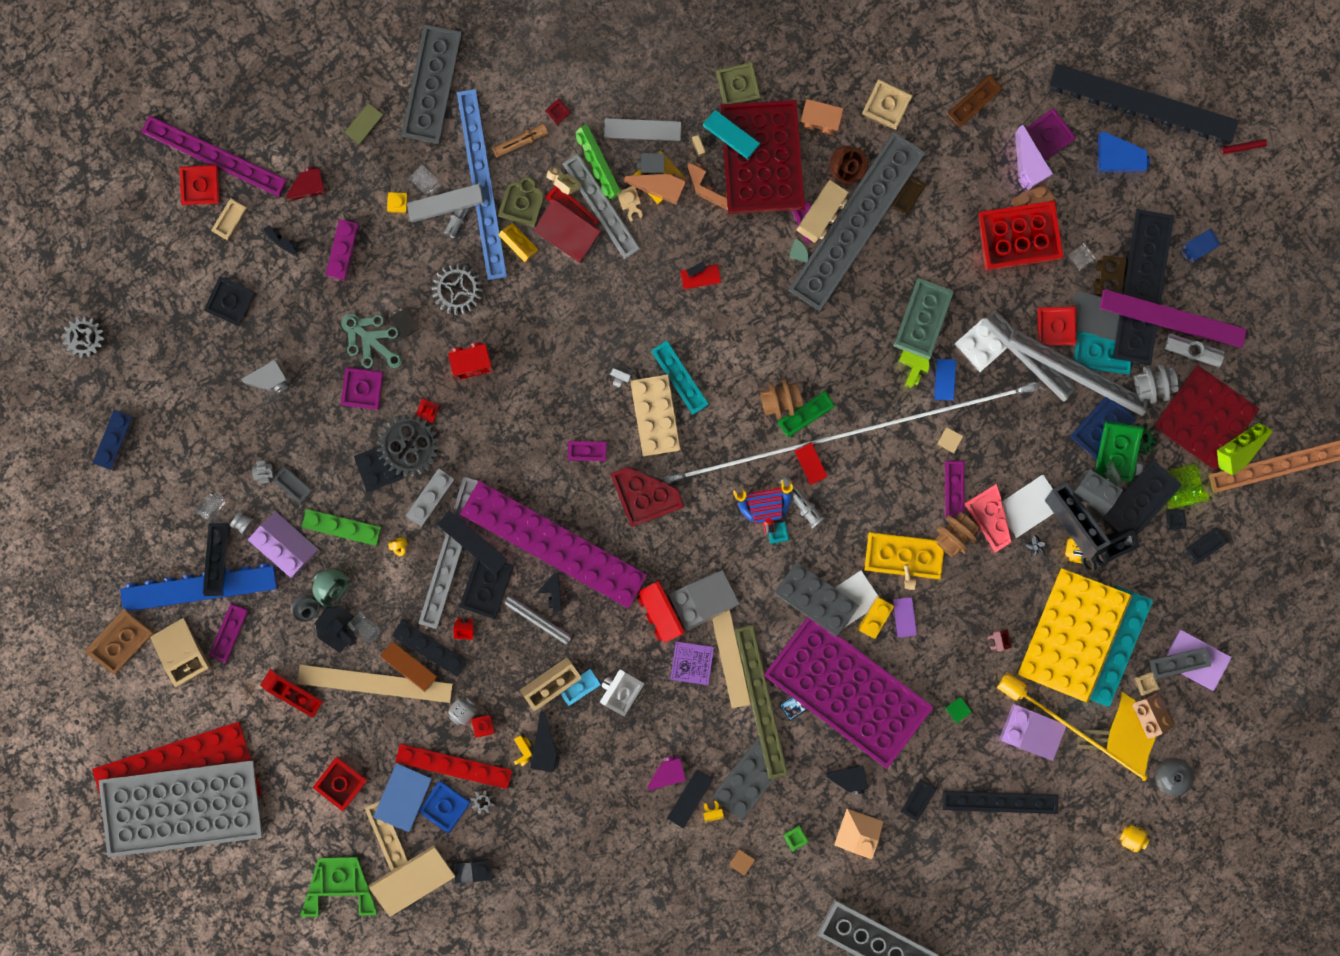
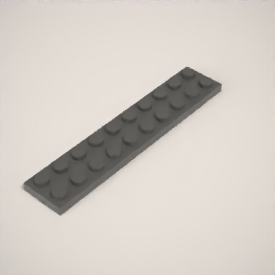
(856, 221)

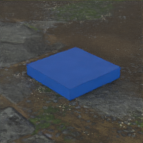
(444, 806)

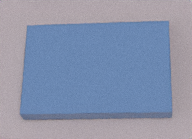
(402, 797)

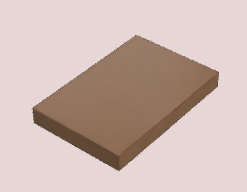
(119, 641)

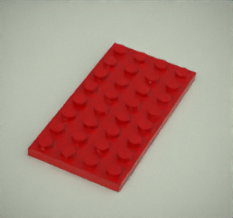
(206, 749)

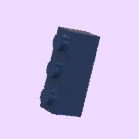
(114, 440)

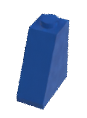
(1120, 155)

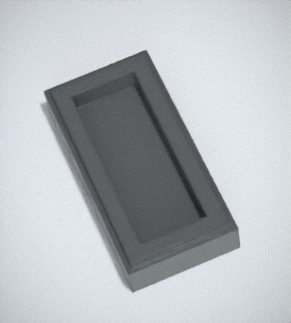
(292, 485)

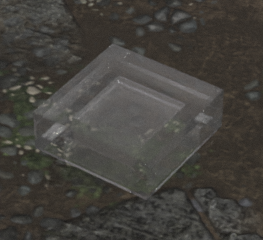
(1081, 256)

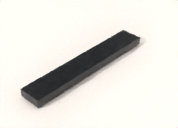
(1000, 802)

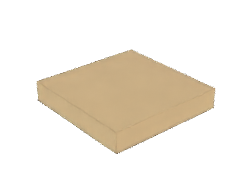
(887, 104)

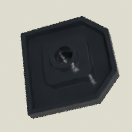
(333, 628)

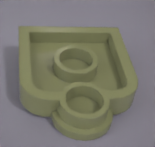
(522, 202)

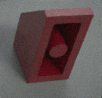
(307, 185)

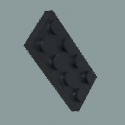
(1142, 499)

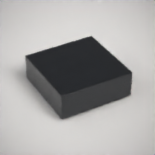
(695, 270)
(1175, 519)

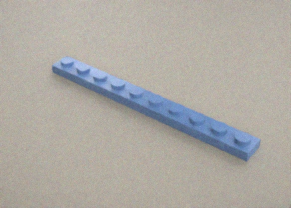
(481, 175)

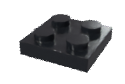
(229, 301)
(373, 471)

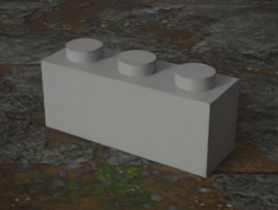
(430, 498)

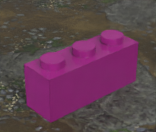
(342, 250)

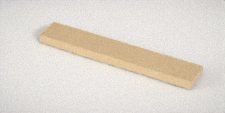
(731, 660)

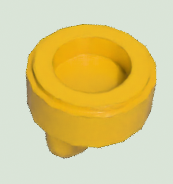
(398, 543)

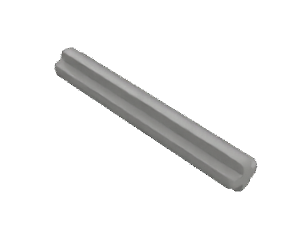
(538, 619)

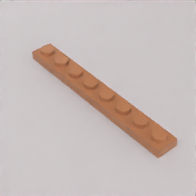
(1276, 467)

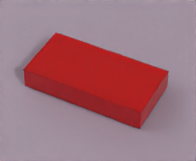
(706, 278)
(810, 463)

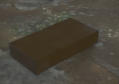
(908, 195)

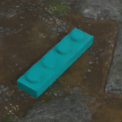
(679, 377)

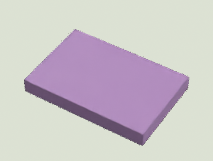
(1205, 676)

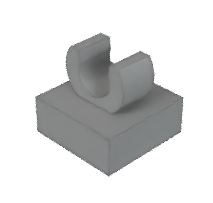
(621, 374)

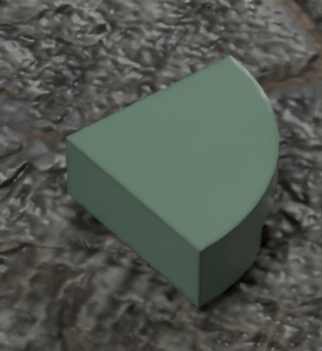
(799, 251)

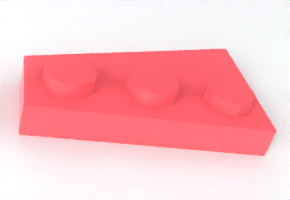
(991, 517)

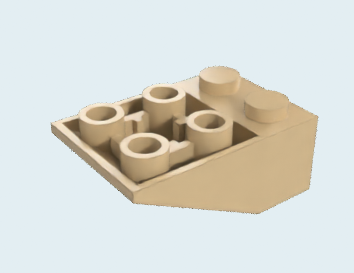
(180, 653)

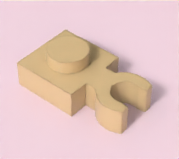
(565, 183)
(629, 200)

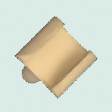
(909, 583)

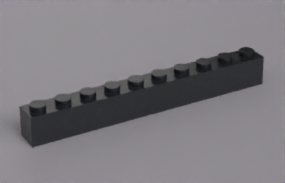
(1143, 105)

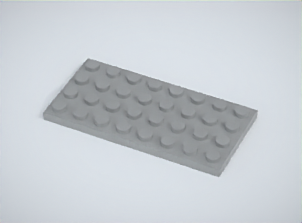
(180, 808)

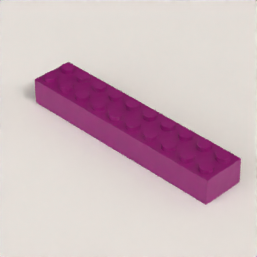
(553, 544)

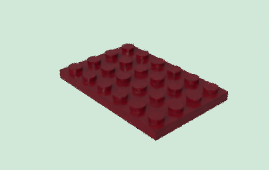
(773, 173)

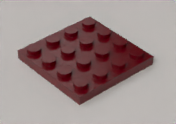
(1205, 416)

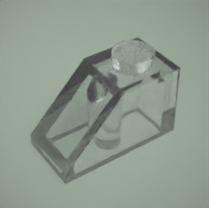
(211, 507)

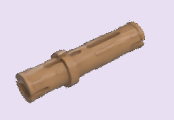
(539, 130)

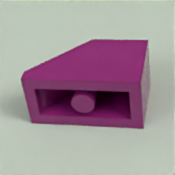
(668, 773)

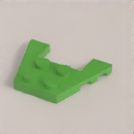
(338, 878)

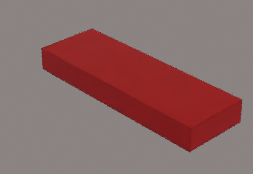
(572, 204)

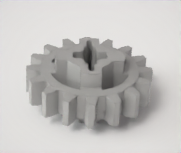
(77, 342)

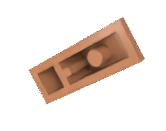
(661, 185)

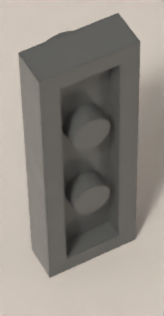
(1180, 663)

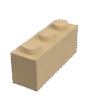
(823, 211)
(550, 684)

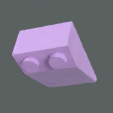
(1031, 165)
(1032, 732)

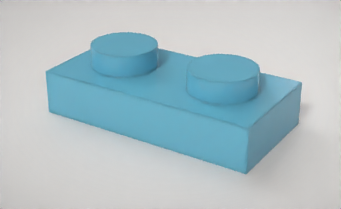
(581, 688)

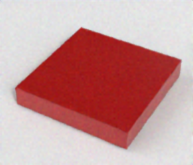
(199, 185)
(1057, 326)

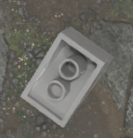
(704, 600)

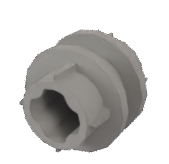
(1156, 383)

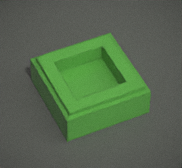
(795, 838)

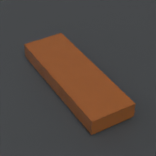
(408, 666)

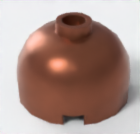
(848, 164)

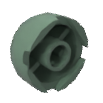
(330, 586)

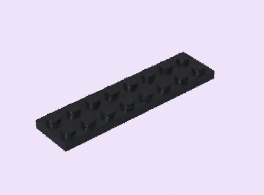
(1143, 281)

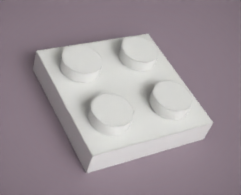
(980, 346)

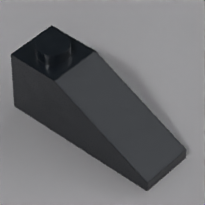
(544, 750)

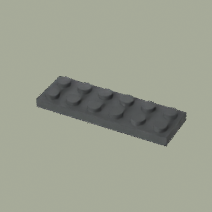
(431, 84)

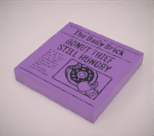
(692, 663)

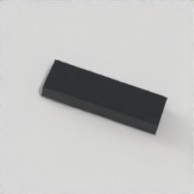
(690, 798)

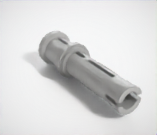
(807, 509)

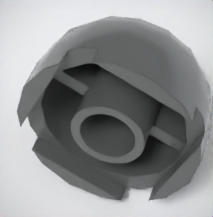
(1168, 770)

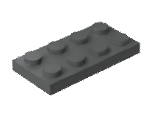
(816, 599)
(744, 783)

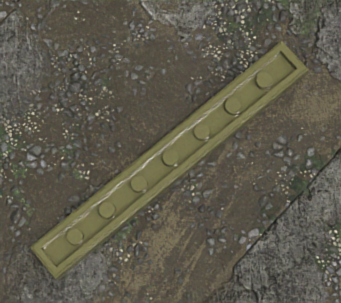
(761, 702)

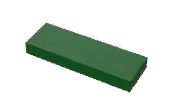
(805, 415)

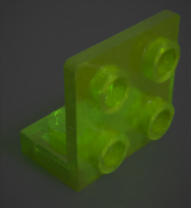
(1191, 488)

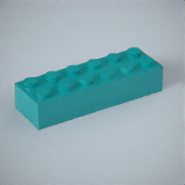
(1121, 648)

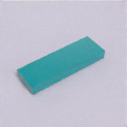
(731, 134)

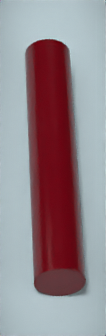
(1244, 146)

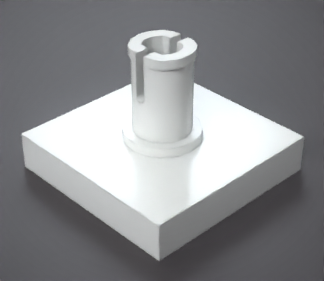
(621, 692)

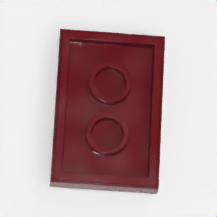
(567, 230)

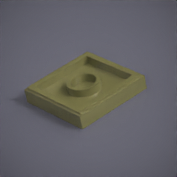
(738, 84)

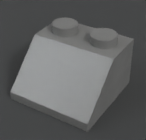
(269, 377)

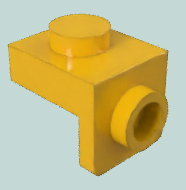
(524, 745)

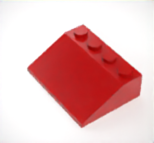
(1020, 236)

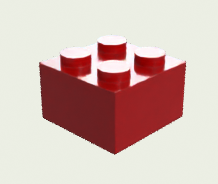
(340, 783)

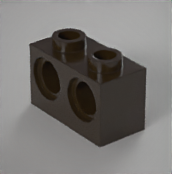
(1115, 277)

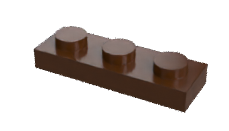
(974, 101)

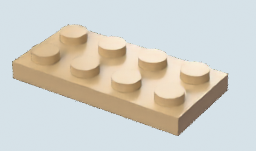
(655, 415)

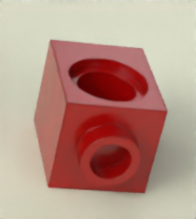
(483, 726)

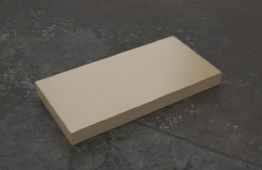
(411, 881)

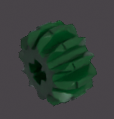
(1149, 439)

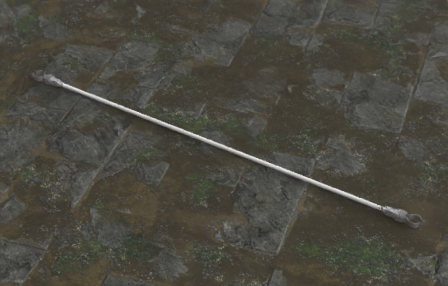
(1029, 387)

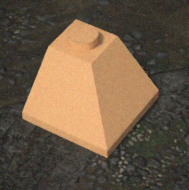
(859, 833)

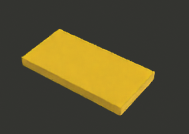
(891, 552)

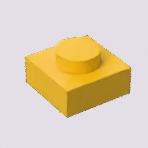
(397, 202)

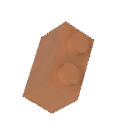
(821, 116)

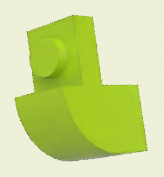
(917, 364)

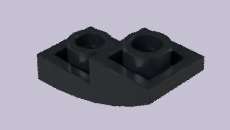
(286, 245)

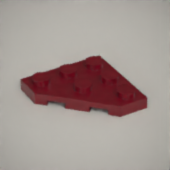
(644, 495)

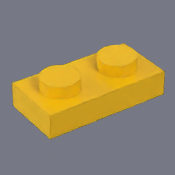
(518, 242)
(875, 617)

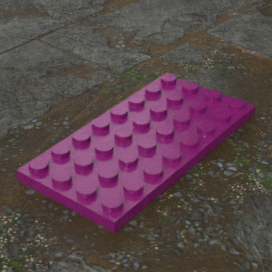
(848, 692)

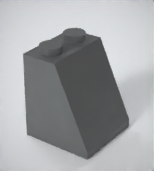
(1096, 494)

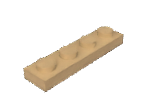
(387, 839)

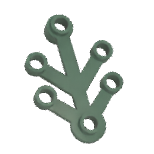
(369, 338)

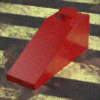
(291, 693)

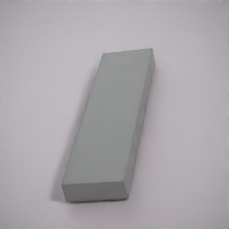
(642, 130)
(445, 203)

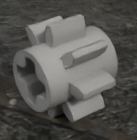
(262, 472)
(484, 806)

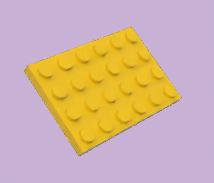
(1074, 635)

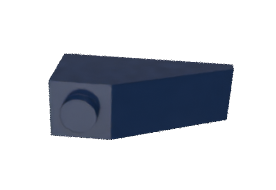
(1200, 246)

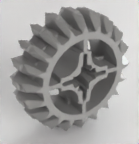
(441, 283)

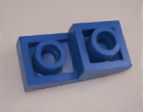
(945, 379)

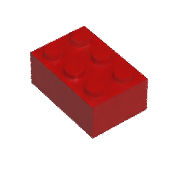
(470, 361)

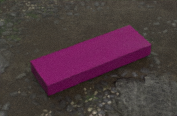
(954, 488)
(228, 633)

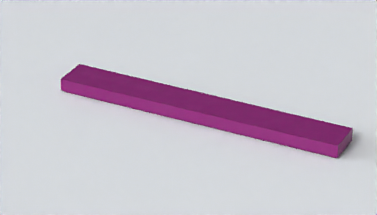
(214, 156)
(1172, 318)

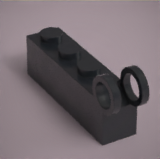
(1079, 525)

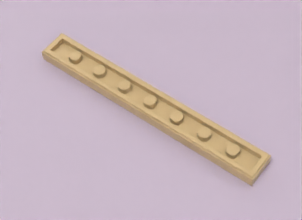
(372, 683)

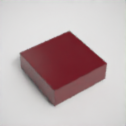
(558, 111)

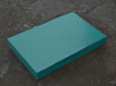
(1097, 354)

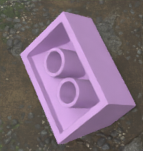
(283, 544)

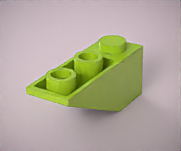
(1242, 449)

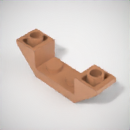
(697, 175)

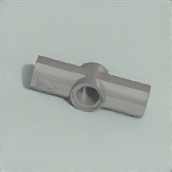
(1182, 347)

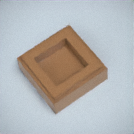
(741, 862)

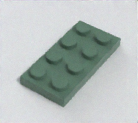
(923, 318)

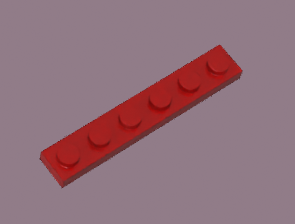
(453, 766)

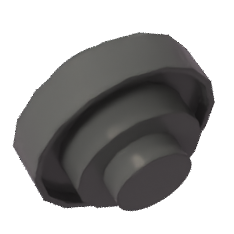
(305, 608)

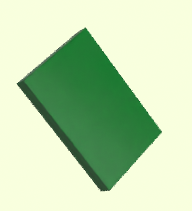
(1119, 445)

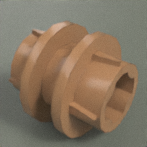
(781, 399)
(956, 534)

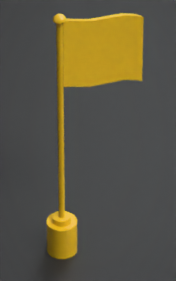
(1126, 739)

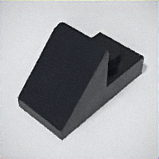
(552, 586)

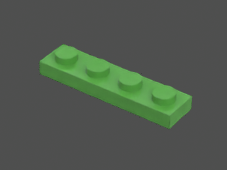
(595, 157)
(341, 527)

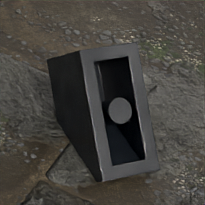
(1121, 543)
(851, 779)
(473, 871)

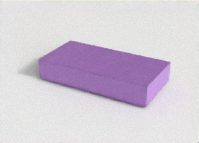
(904, 617)

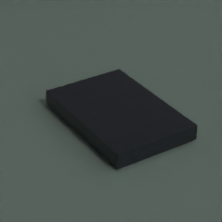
(485, 589)

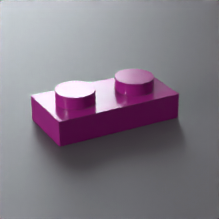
(586, 451)

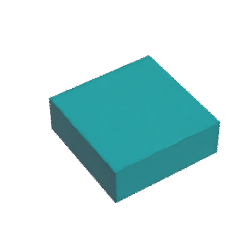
(780, 535)

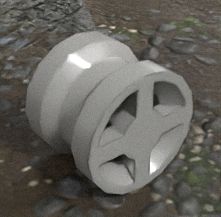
(241, 522)

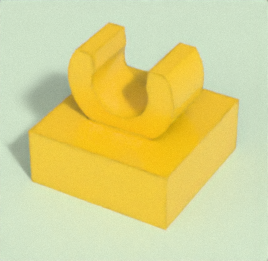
(713, 815)

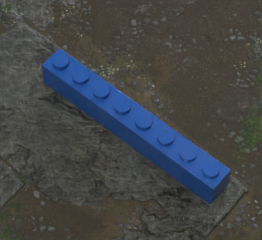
(191, 589)

